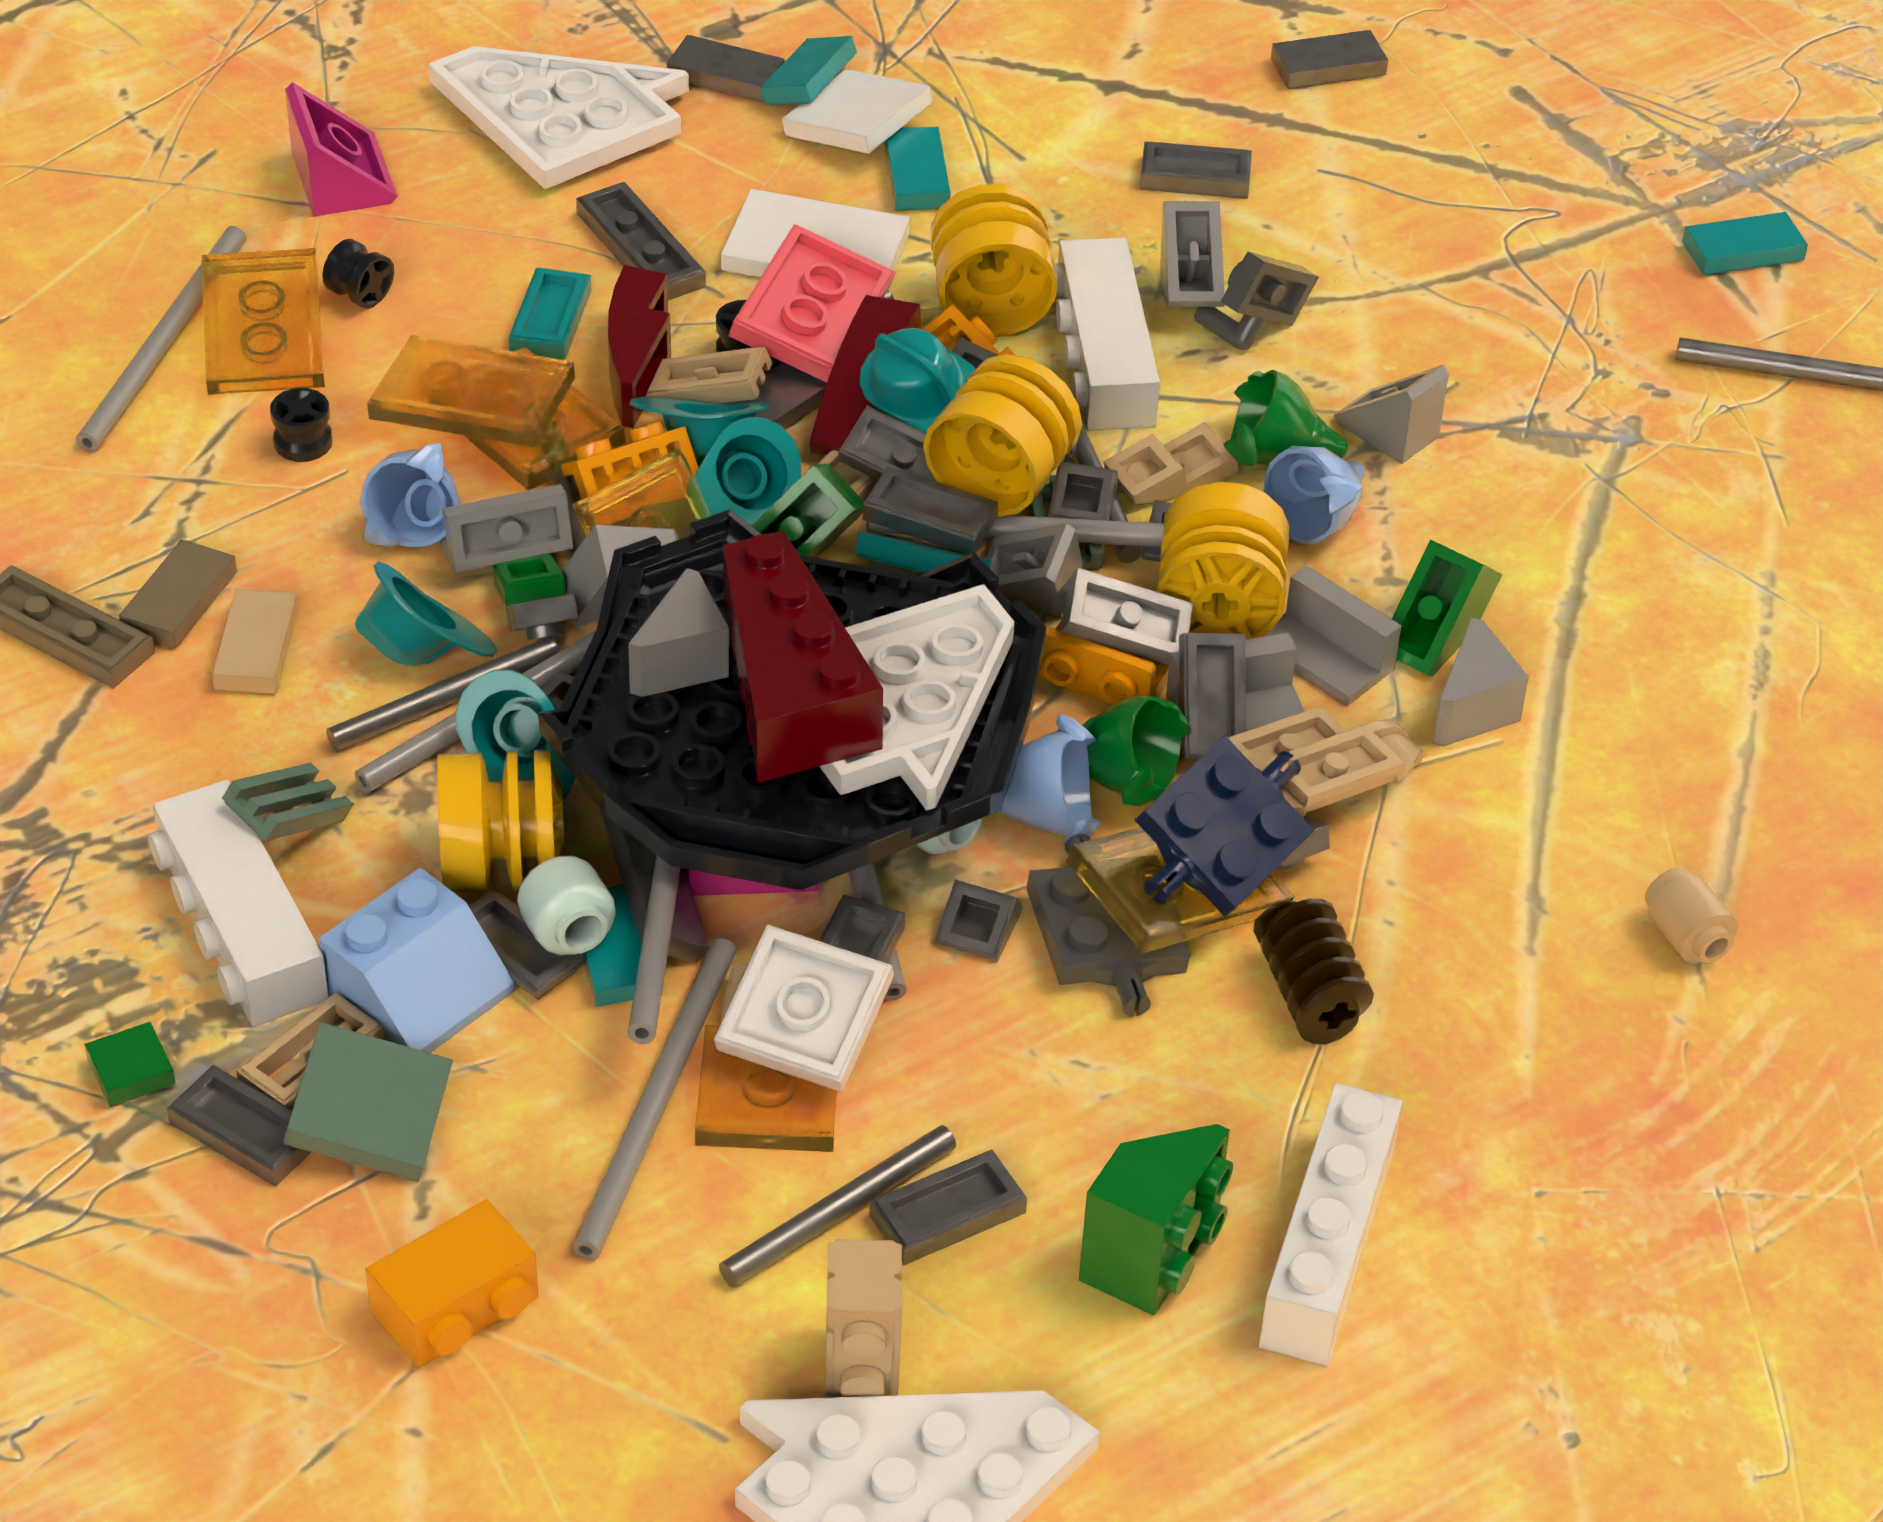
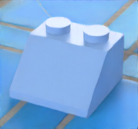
(416, 963)

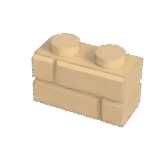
(863, 1318)

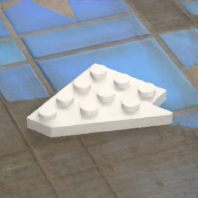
(560, 110)
(934, 680)
(911, 1457)

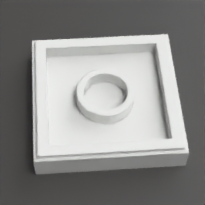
(857, 111)
(804, 1008)

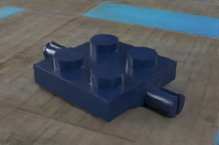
(1223, 826)

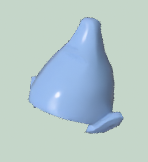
(1314, 491)
(406, 498)
(1054, 782)

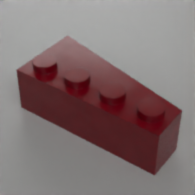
(797, 666)

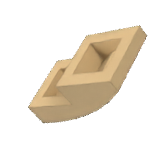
(1166, 471)

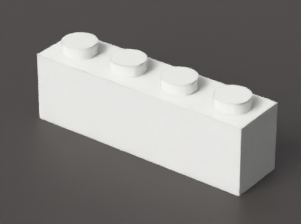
(1105, 334)
(239, 905)
(1330, 1225)

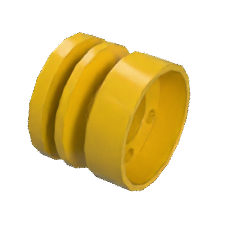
(994, 257)
(1004, 432)
(1226, 557)
(495, 818)

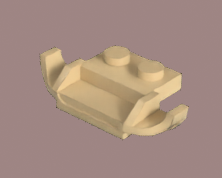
(1331, 759)

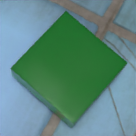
(528, 579)
(130, 1064)

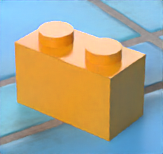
(452, 1283)

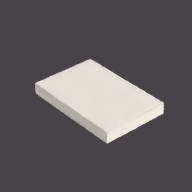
(770, 216)

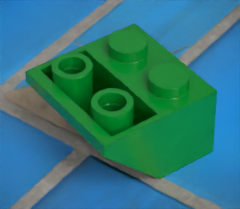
(1153, 1214)

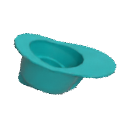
(912, 376)
(701, 418)
(748, 468)
(414, 626)
(502, 716)

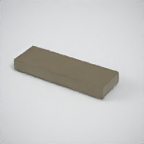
(70, 628)

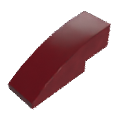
(637, 336)
(843, 396)

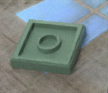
(368, 1102)

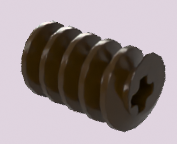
(1314, 968)

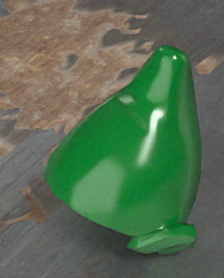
(1274, 418)
(1136, 747)

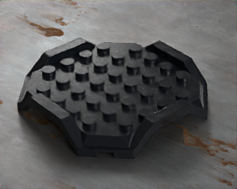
(682, 760)

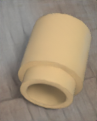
(1691, 916)

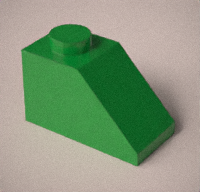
(813, 511)
(1439, 606)

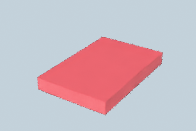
(808, 301)

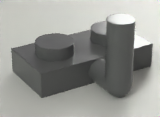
(1261, 291)

